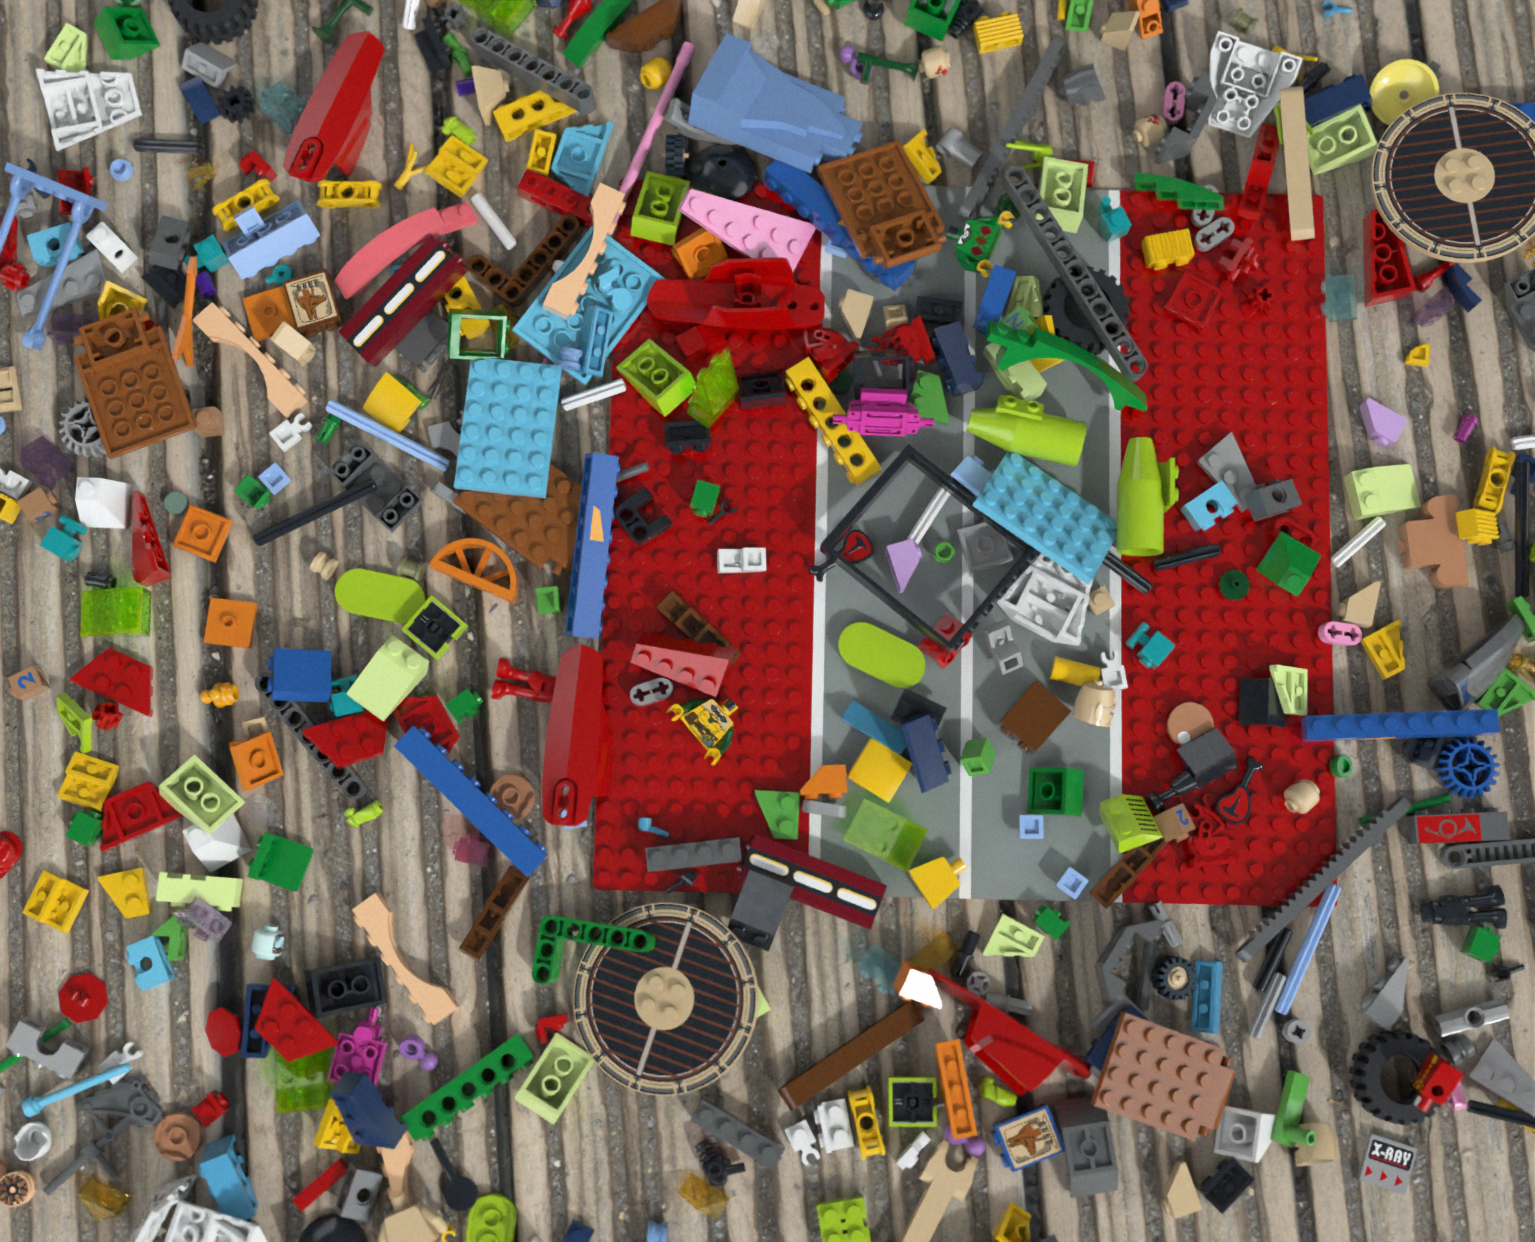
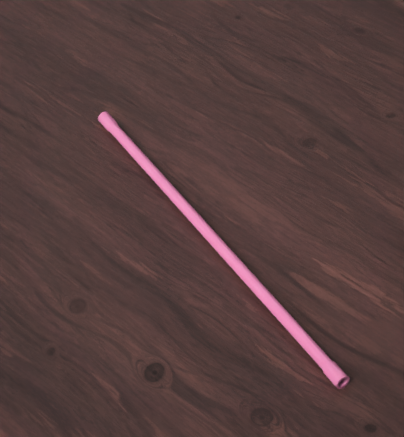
(681, 63)

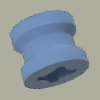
(570, 358)
(657, 1232)

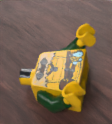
(708, 723)

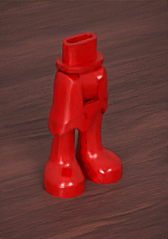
(541, 684)

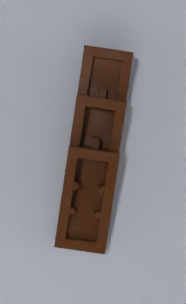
(690, 622)
(1125, 872)
(494, 913)

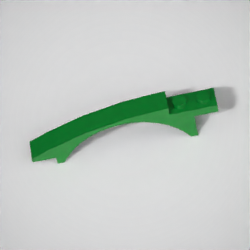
(1021, 346)

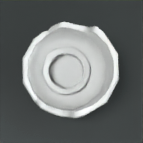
(33, 1141)

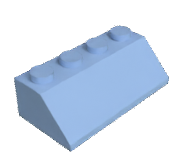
(281, 236)
(972, 475)

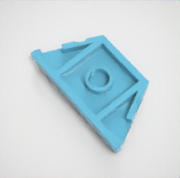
(581, 156)

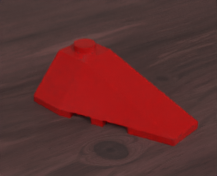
(147, 553)

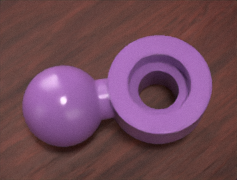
(848, 55)
(427, 1060)
(974, 1144)

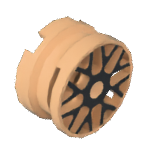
(17, 1188)

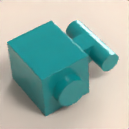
(1112, 222)
(209, 254)
(62, 542)
(1154, 648)
(341, 703)

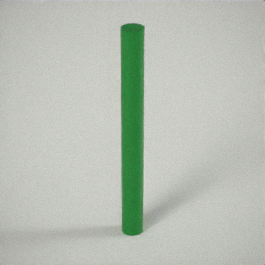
(1417, 806)
(47, 1035)

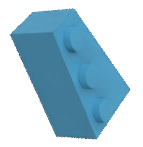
(227, 1180)

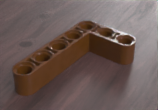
(529, 266)

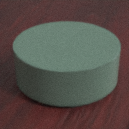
(176, 503)

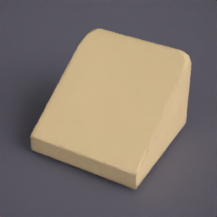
(895, 316)

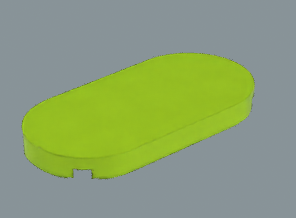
(379, 595)
(881, 655)
(491, 1219)

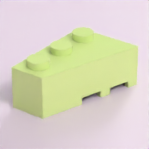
(1018, 380)
(214, 890)

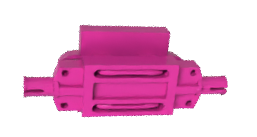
(883, 414)
(360, 1051)

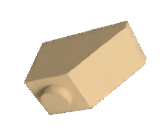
(748, 12)
(1119, 29)
(855, 312)
(293, 344)
(1360, 607)
(1180, 1193)

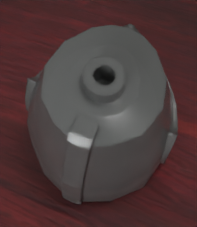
(1081, 86)

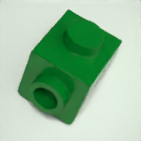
(252, 492)

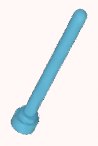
(33, 1105)

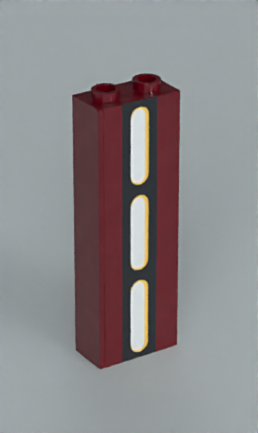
(404, 300)
(816, 881)

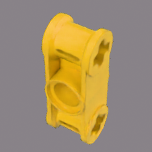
(364, 194)
(254, 195)
(1499, 465)
(869, 1136)

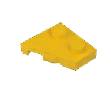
(922, 157)
(1386, 649)
(128, 892)

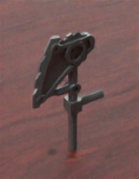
(123, 1099)

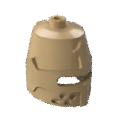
(1095, 703)
(1324, 1148)

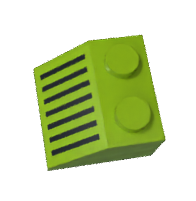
(1128, 822)

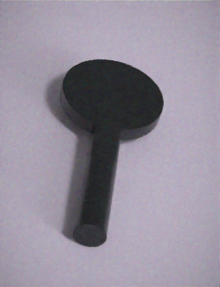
(461, 1191)

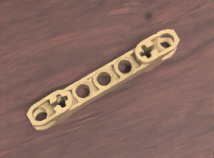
(941, 1186)

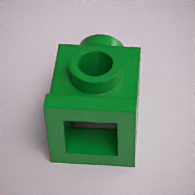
(464, 705)
(1050, 921)

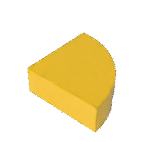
(1418, 356)

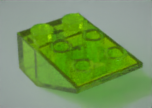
(502, 14)
(713, 390)
(116, 612)
(885, 835)
(302, 1083)

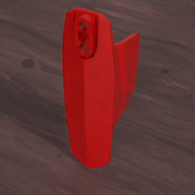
(337, 112)
(740, 295)
(577, 739)
(1007, 1045)

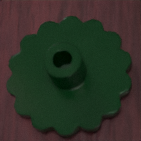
(1006, 204)
(1234, 585)

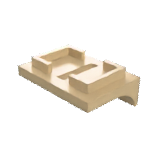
(9, 399)

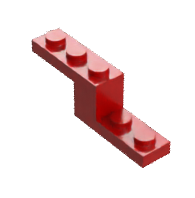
(1259, 172)

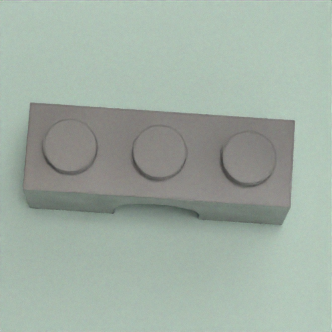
(28, 1042)

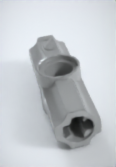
(1483, 1014)

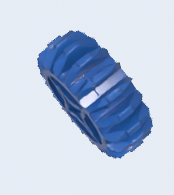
(1469, 787)

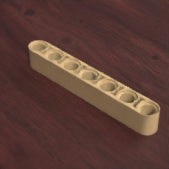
(1297, 163)

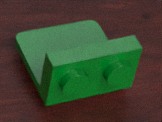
(280, 861)

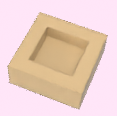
(1100, 601)
(255, 726)

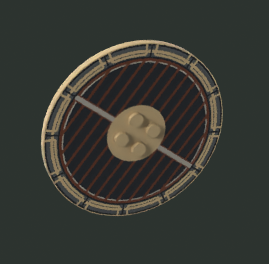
(1458, 177)
(670, 1013)

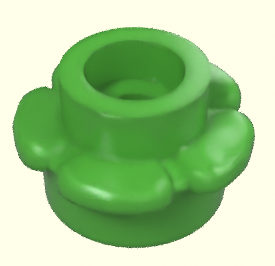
(943, 546)

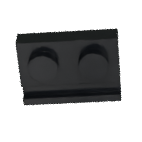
(167, 283)
(914, 704)

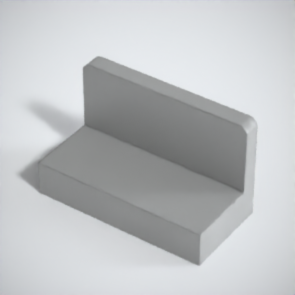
(207, 63)

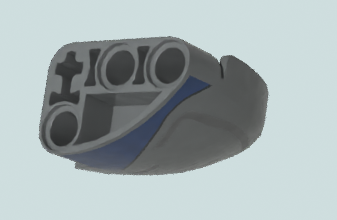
(1475, 672)

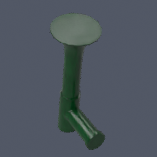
(324, 31)
(871, 60)

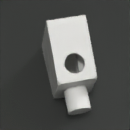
(109, 244)

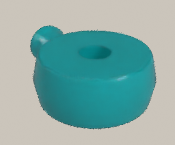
(277, 272)

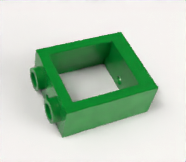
(453, 337)

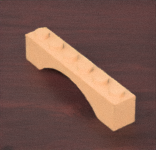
(565, 292)
(280, 391)
(377, 920)
(396, 1166)

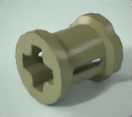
(1243, 21)
(411, 568)

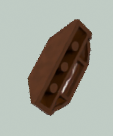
(646, 28)

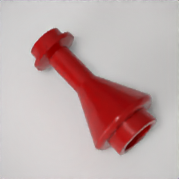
(575, 9)

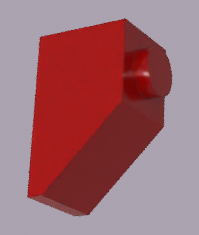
(699, 341)

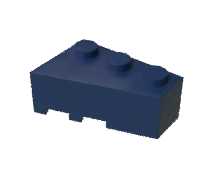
(1337, 100)
(955, 359)
(252, 1042)
(1097, 1053)
(365, 1113)

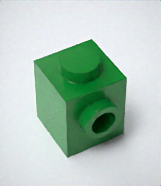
(704, 498)
(85, 827)
(1481, 943)

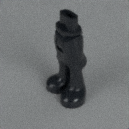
(1453, 910)

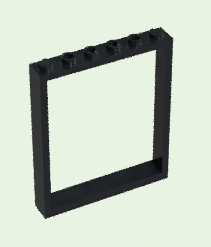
(911, 455)

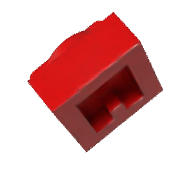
(254, 162)
(555, 1022)
(211, 1108)

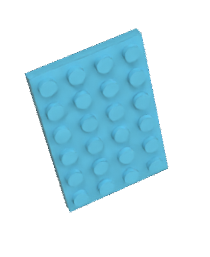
(550, 332)
(508, 427)
(1047, 516)

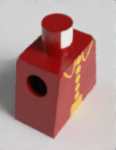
(1435, 1081)

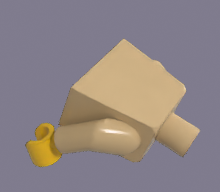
(413, 1223)

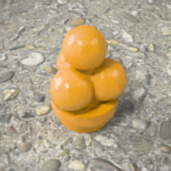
(221, 694)

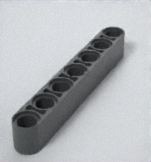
(534, 71)
(286, 713)

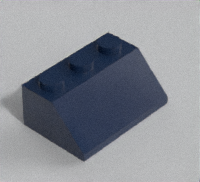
(926, 751)

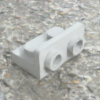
(835, 1125)

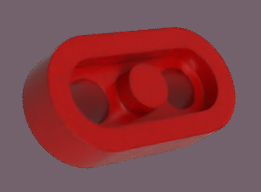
(1295, 530)

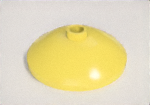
(1398, 77)

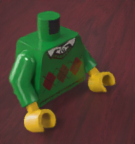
(978, 241)

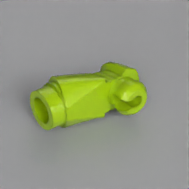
(462, 131)
(367, 813)
(995, 1093)

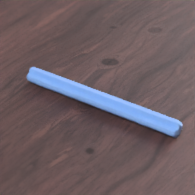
(388, 435)
(1307, 949)

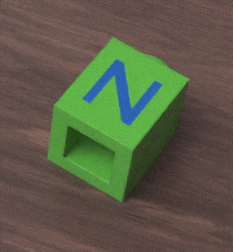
(1021, 320)

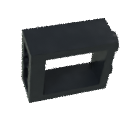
(874, 355)

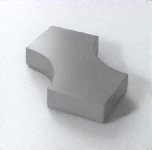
(444, 437)

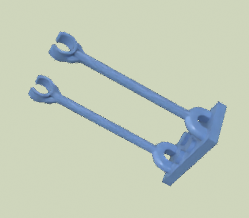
(81, 211)

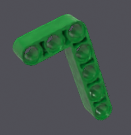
(585, 935)

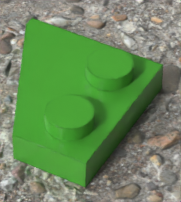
(929, 397)
(1506, 694)
(780, 812)

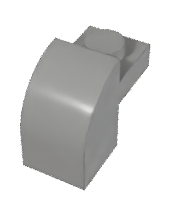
(1002, 647)

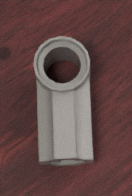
(954, 145)

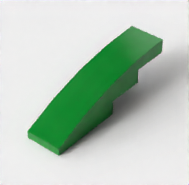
(593, 31)
(1186, 193)

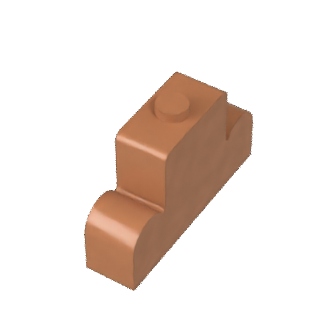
(1435, 543)

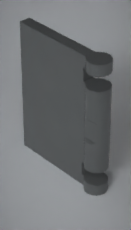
(425, 341)

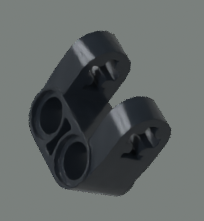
(653, 530)

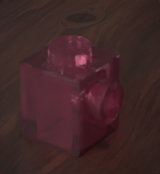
(471, 850)

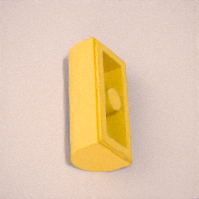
(541, 152)
(1073, 672)

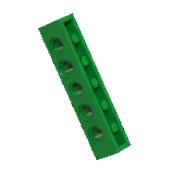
(415, 1118)

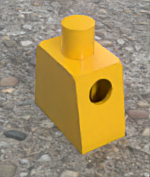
(937, 879)

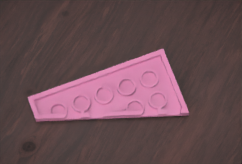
(748, 228)

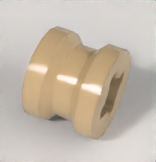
(323, 565)

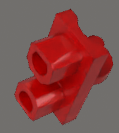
(1243, 260)

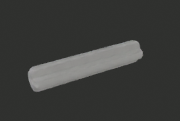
(1267, 1005)

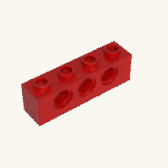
(555, 197)

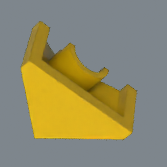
(117, 300)
(1013, 1225)

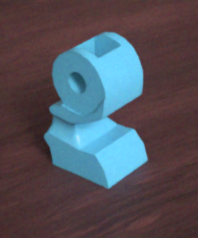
(620, 297)

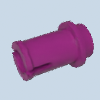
(1467, 424)

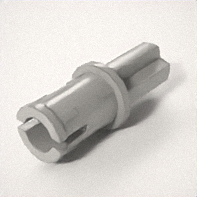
(1170, 931)
(1009, 1004)

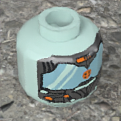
(268, 942)

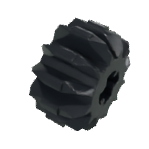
(236, 104)

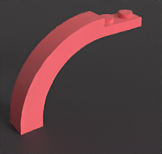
(397, 240)

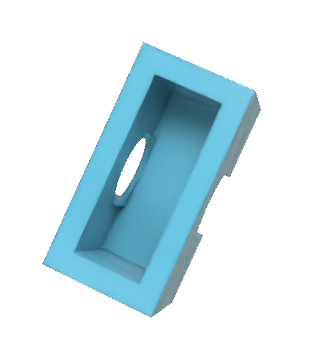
(44, 242)
(1218, 497)
(161, 969)

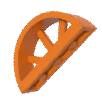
(465, 575)
(955, 1089)

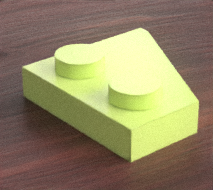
(69, 50)
(1028, 295)
(1291, 688)
(1013, 939)

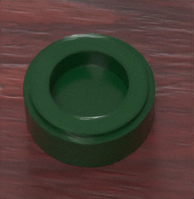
(841, 383)

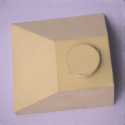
(490, 91)

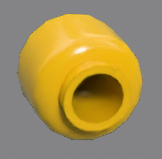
(655, 73)

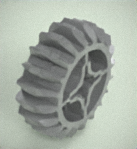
(90, 443)

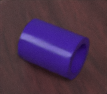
(466, 87)
(205, 285)

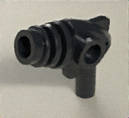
(965, 17)
(716, 1167)

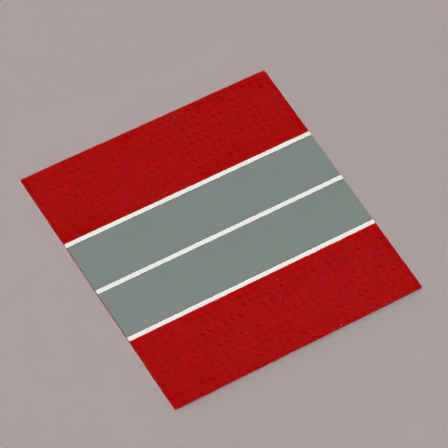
(791, 687)

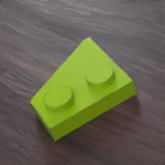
(76, 720)

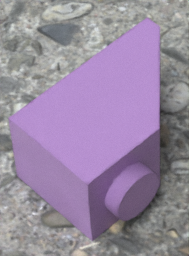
(1381, 423)
(902, 560)

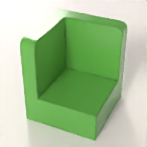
(548, 600)
(978, 757)

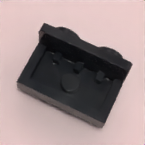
(432, 48)
(686, 436)
(1423, 751)
(1226, 1185)

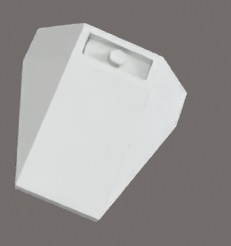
(1246, 83)

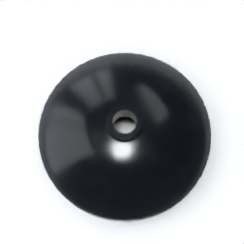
(726, 181)
(333, 1229)

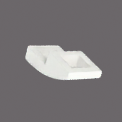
(741, 560)

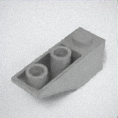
(1387, 998)

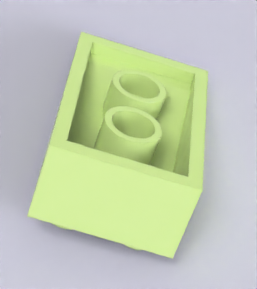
(1341, 141)
(1063, 190)
(1381, 491)
(388, 678)
(200, 795)
(554, 1078)

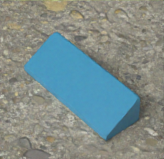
(595, 340)
(874, 727)
(1207, 997)

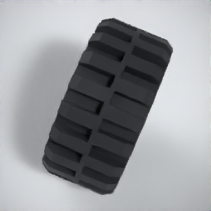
(216, 25)
(1085, 338)
(1367, 1076)

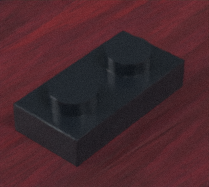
(938, 310)

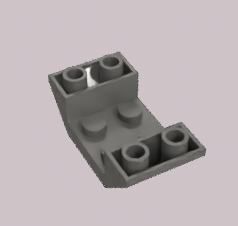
(1201, 101)
(1521, 305)
(392, 499)
(1111, 986)
(1087, 1146)

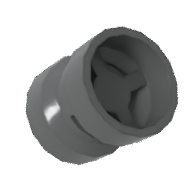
(1458, 1049)

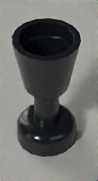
(873, 9)
(1179, 786)

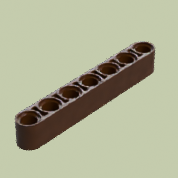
(851, 1054)

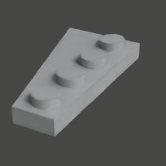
(79, 282)

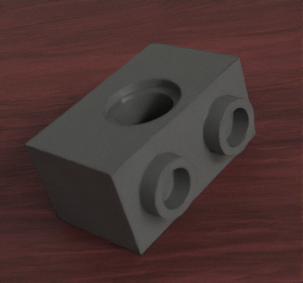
(170, 231)
(1273, 499)
(357, 1178)

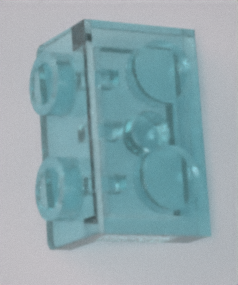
(282, 106)
(1340, 297)
(880, 967)

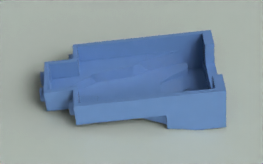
(770, 110)

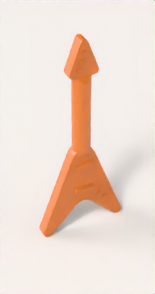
(184, 338)

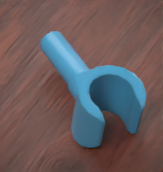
(1331, 5)
(645, 825)

